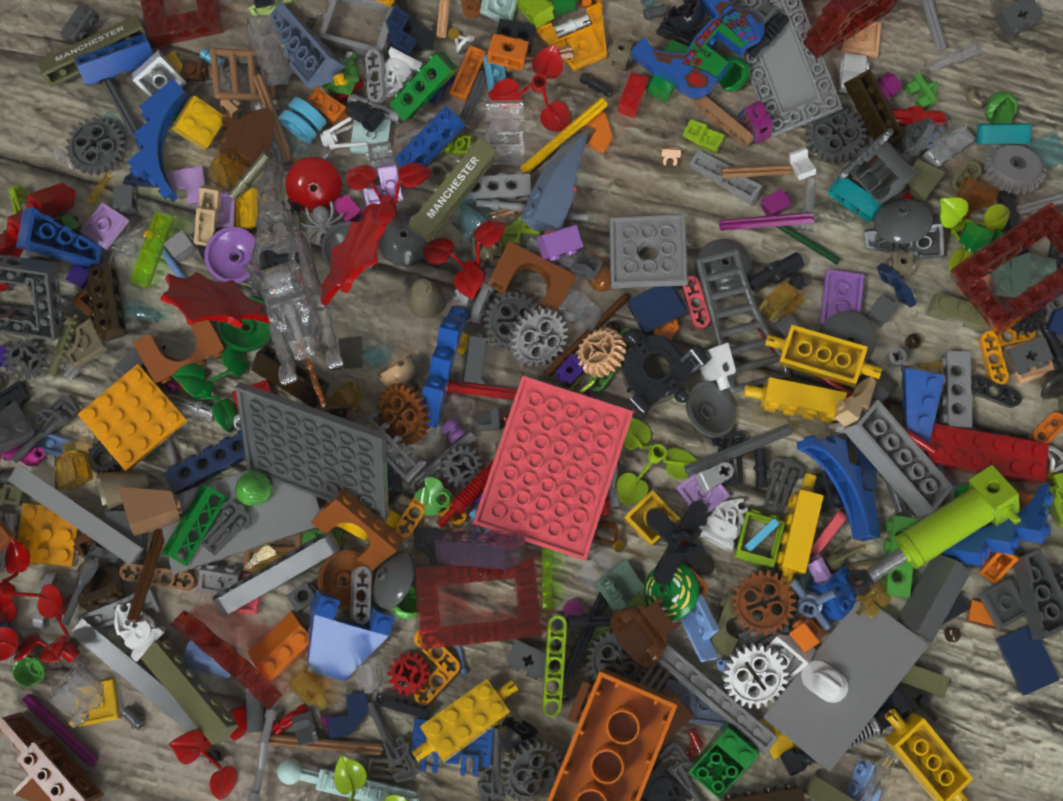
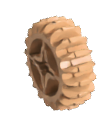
(601, 352)

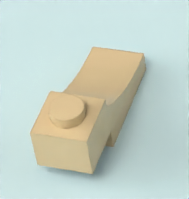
(207, 213)
(850, 409)

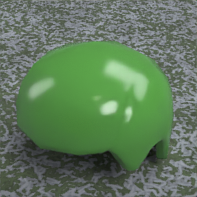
(29, 671)

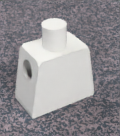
(719, 366)

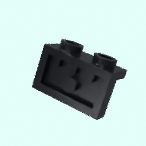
(825, 486)

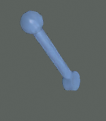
(463, 670)

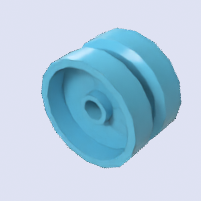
(302, 120)

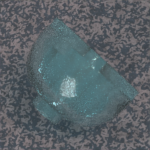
(469, 220)

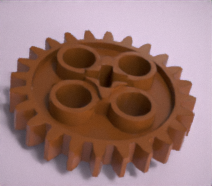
(404, 413)
(769, 620)

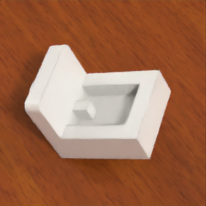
(801, 164)

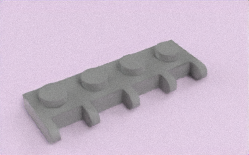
(396, 455)
(105, 615)

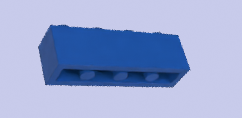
(114, 59)

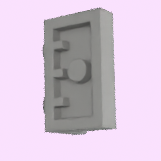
(216, 577)

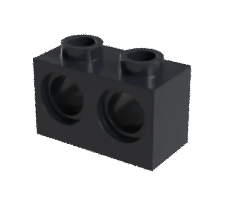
(517, 30)

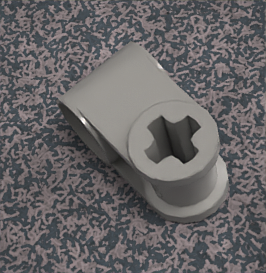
(712, 478)

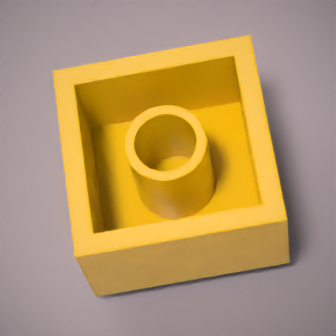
(198, 122)
(637, 517)

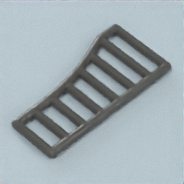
(751, 306)

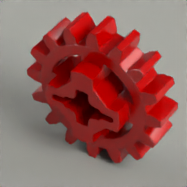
(412, 682)

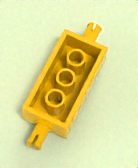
(823, 356)
(797, 399)
(799, 530)
(464, 720)
(927, 757)

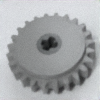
(1014, 169)

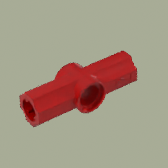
(916, 114)

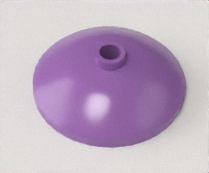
(221, 252)

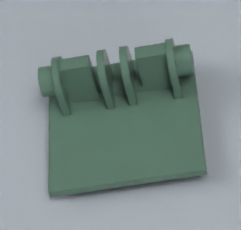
(619, 585)

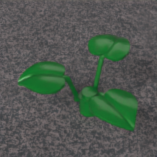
(192, 380)

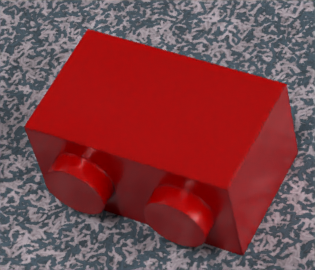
(632, 95)

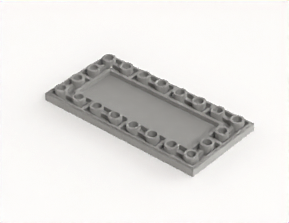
(788, 76)
(280, 517)
(873, 660)

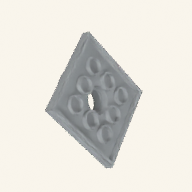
(659, 232)

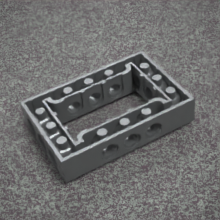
(47, 315)

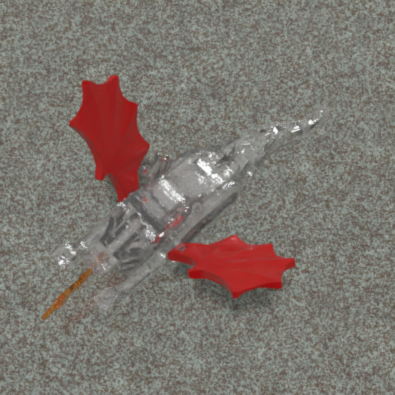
(295, 298)

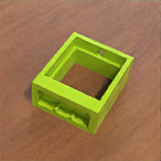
(753, 558)

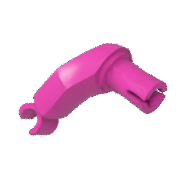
(31, 459)

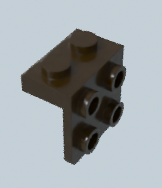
(103, 588)

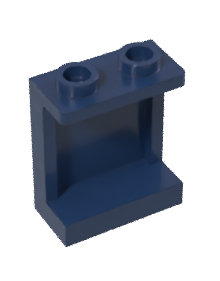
(656, 308)

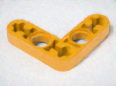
(997, 343)
(415, 503)
(441, 671)

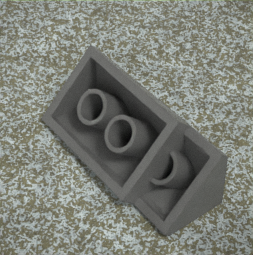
(933, 596)

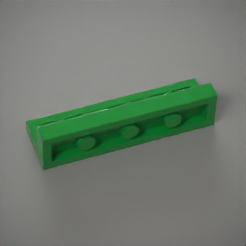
(187, 521)

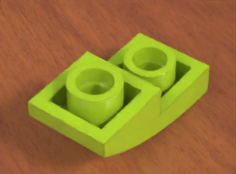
(458, 146)

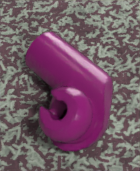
(172, 385)

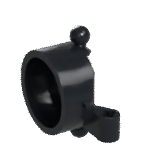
(651, 391)

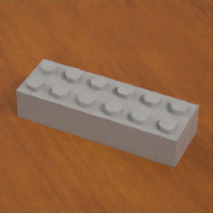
(899, 459)

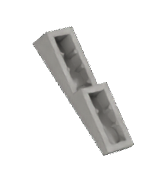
(740, 187)

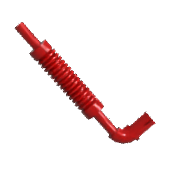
(469, 493)

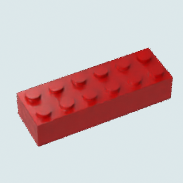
(975, 451)

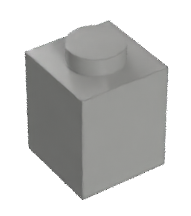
(180, 246)

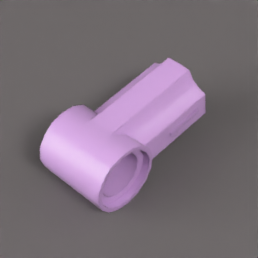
(818, 568)

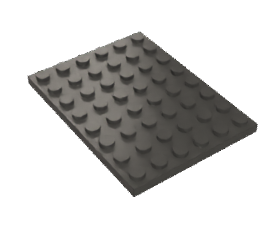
(313, 449)

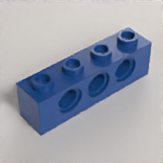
(431, 139)

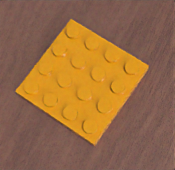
(132, 417)

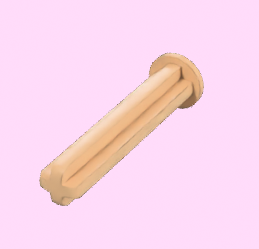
(443, 18)

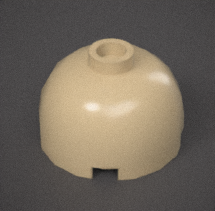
(399, 371)

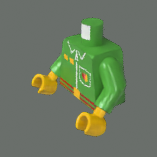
(346, 80)

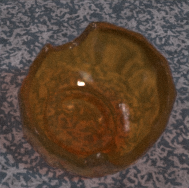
(603, 279)

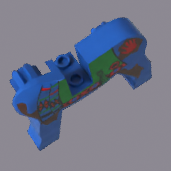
(701, 67)

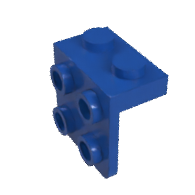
(840, 605)

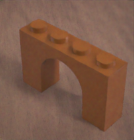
(517, 258)
(163, 366)
(349, 509)

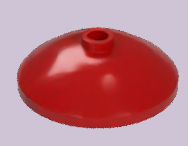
(317, 172)

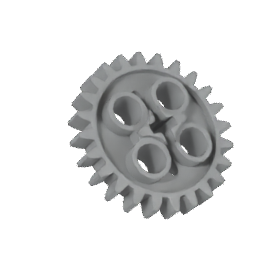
(538, 336)

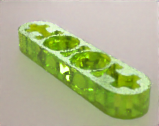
(546, 579)

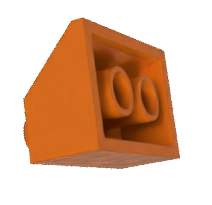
(280, 647)

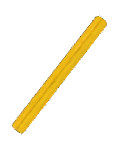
(564, 135)

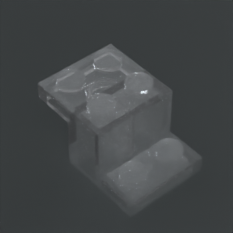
(506, 130)
(77, 694)

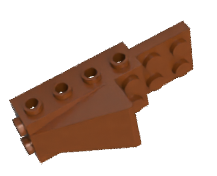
(46, 777)

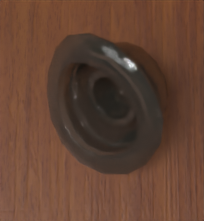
(1051, 384)

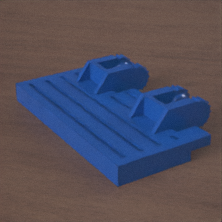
(479, 748)

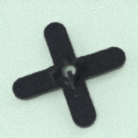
(672, 534)

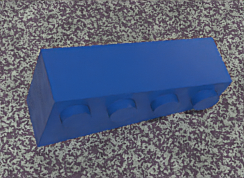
(49, 238)
(920, 399)

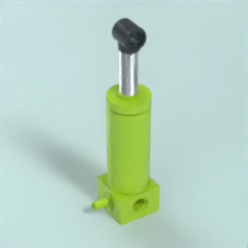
(985, 502)

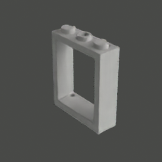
(349, 45)

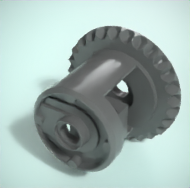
(872, 177)

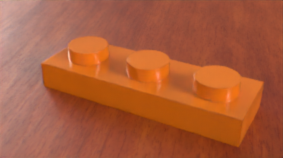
(467, 73)

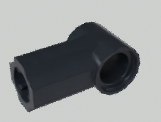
(367, 117)
(269, 258)

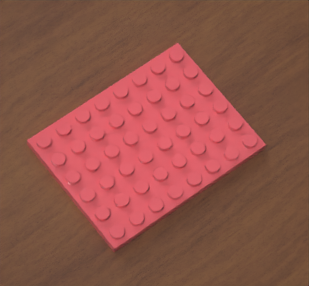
(553, 467)

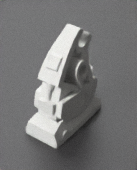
(398, 71)
(721, 524)
(137, 635)

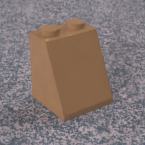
(149, 508)

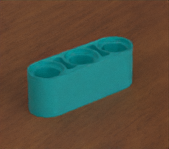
(1004, 133)
(854, 198)

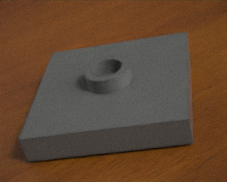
(1003, 603)

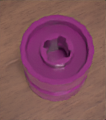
(889, 85)

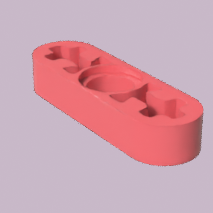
(704, 314)
(827, 532)

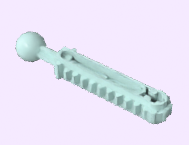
(291, 772)

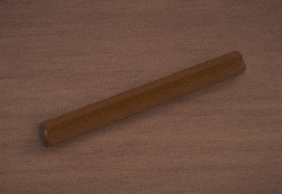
(146, 577)

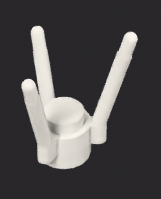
(329, 137)

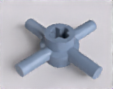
(811, 603)

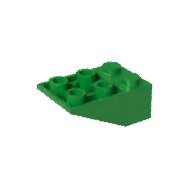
(723, 760)

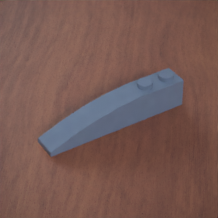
(307, 52)
(554, 188)

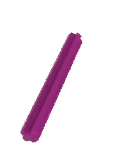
(766, 221)
(60, 730)

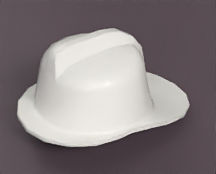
(824, 681)

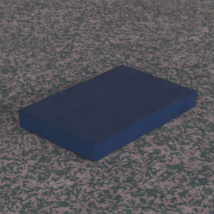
(1027, 660)

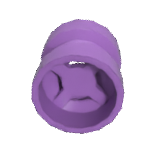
(453, 431)

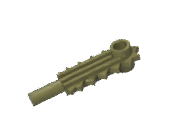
(70, 323)

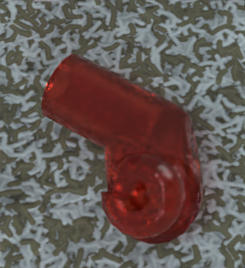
(695, 743)

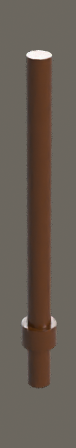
(560, 359)

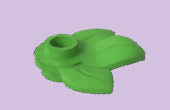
(431, 496)

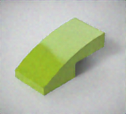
(702, 136)

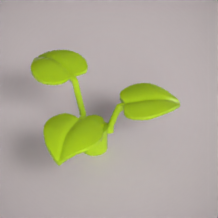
(951, 214)
(631, 488)
(351, 776)

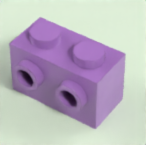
(559, 242)

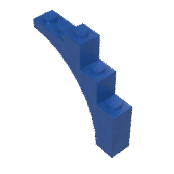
(158, 113)
(442, 362)
(847, 478)
(1007, 536)

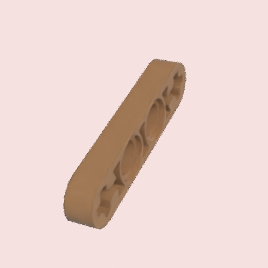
(723, 120)
(158, 577)

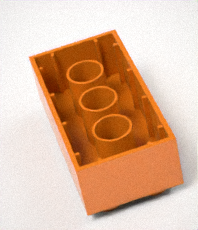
(614, 742)

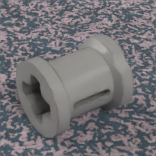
(901, 358)

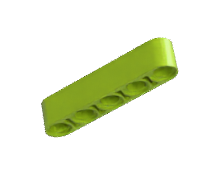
(557, 675)

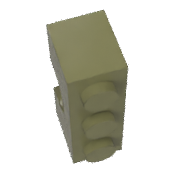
(949, 307)
(721, 640)

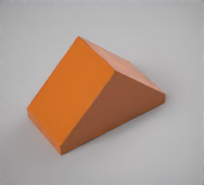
(997, 566)

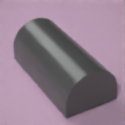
(255, 714)

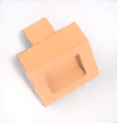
(230, 109)
(670, 152)

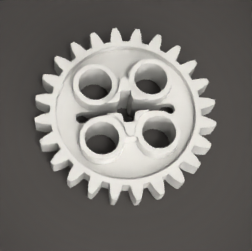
(770, 665)

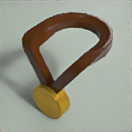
(617, 544)

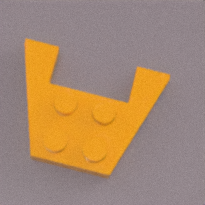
(587, 43)

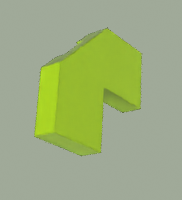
(513, 232)

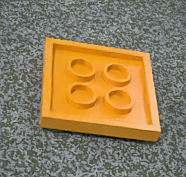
(47, 536)

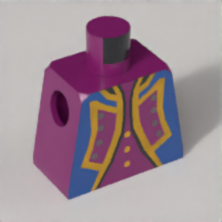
(756, 119)

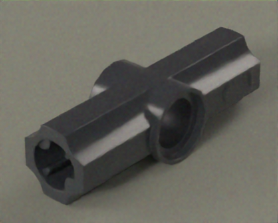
(776, 272)

